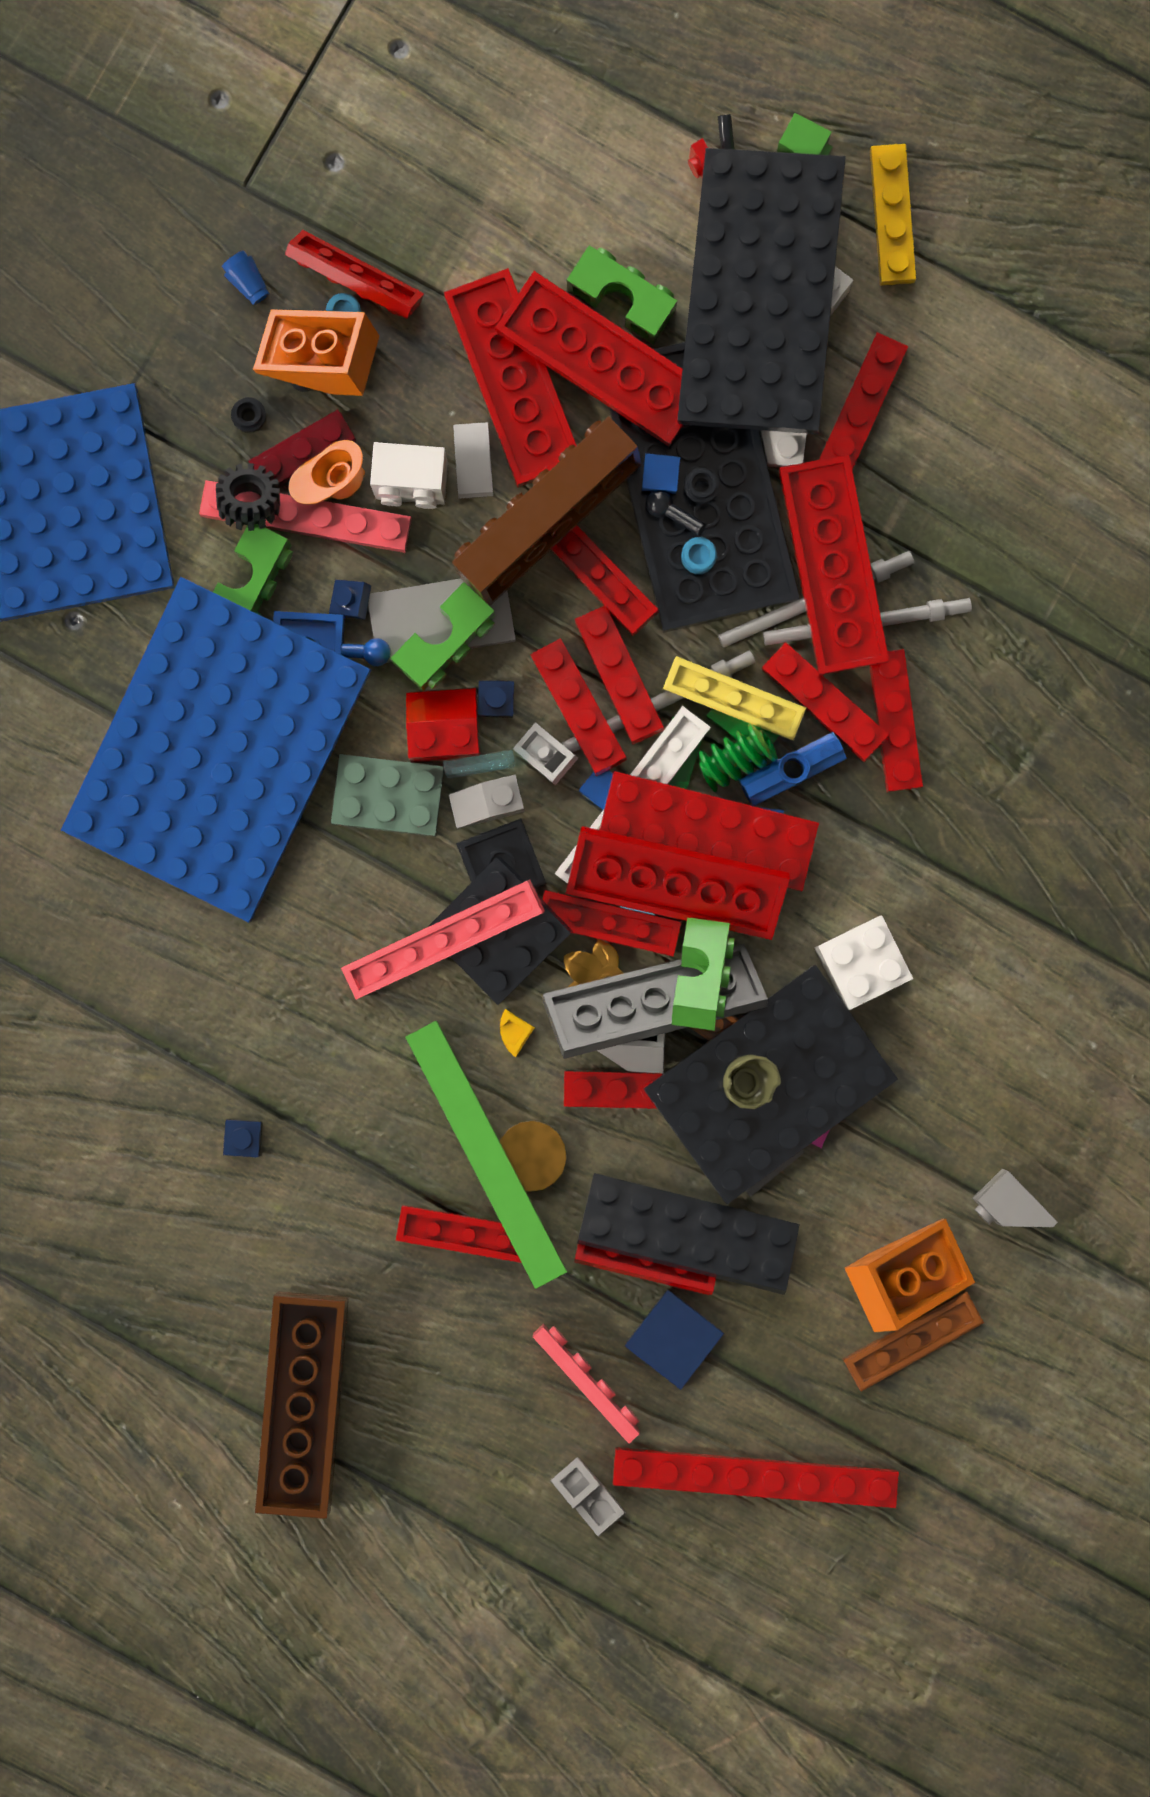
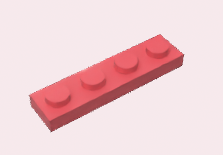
(597, 1392)

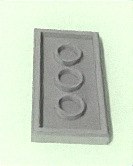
(417, 610)

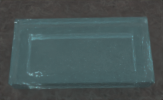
(479, 764)

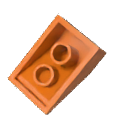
(318, 350)
(909, 1276)

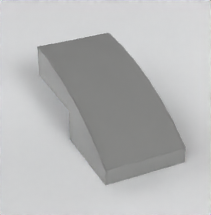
(473, 460)
(588, 1496)

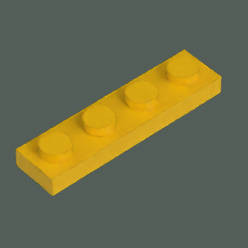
(892, 214)

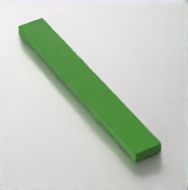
(486, 1154)

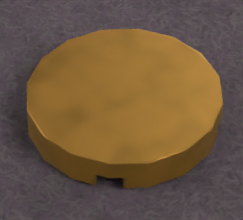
(535, 1154)

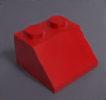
(442, 725)

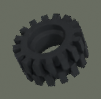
(248, 481)

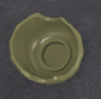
(751, 1081)

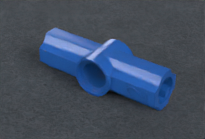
(812, 758)

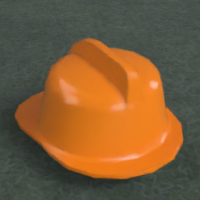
(330, 474)

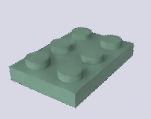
(387, 795)

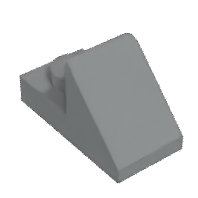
(545, 753)

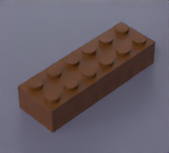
(547, 511)
(302, 1405)

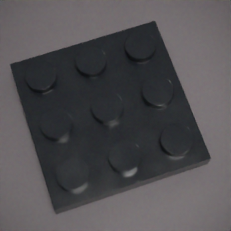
(511, 956)

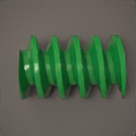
(736, 757)

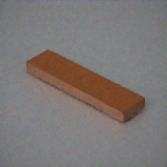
(913, 1341)

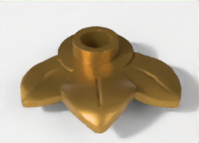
(591, 967)

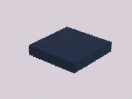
(674, 1339)

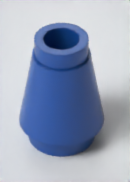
(245, 276)

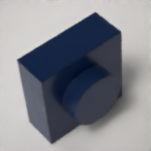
(350, 599)
(496, 699)
(242, 1138)

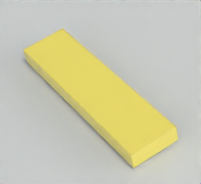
(734, 698)

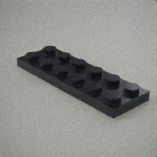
(689, 1234)

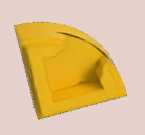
(514, 1032)

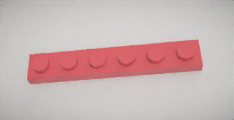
(326, 520)
(443, 939)

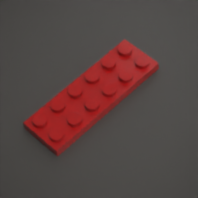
(595, 356)
(510, 380)
(834, 564)
(709, 825)
(676, 882)

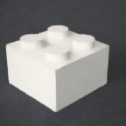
(409, 474)
(863, 963)

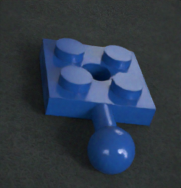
(329, 632)

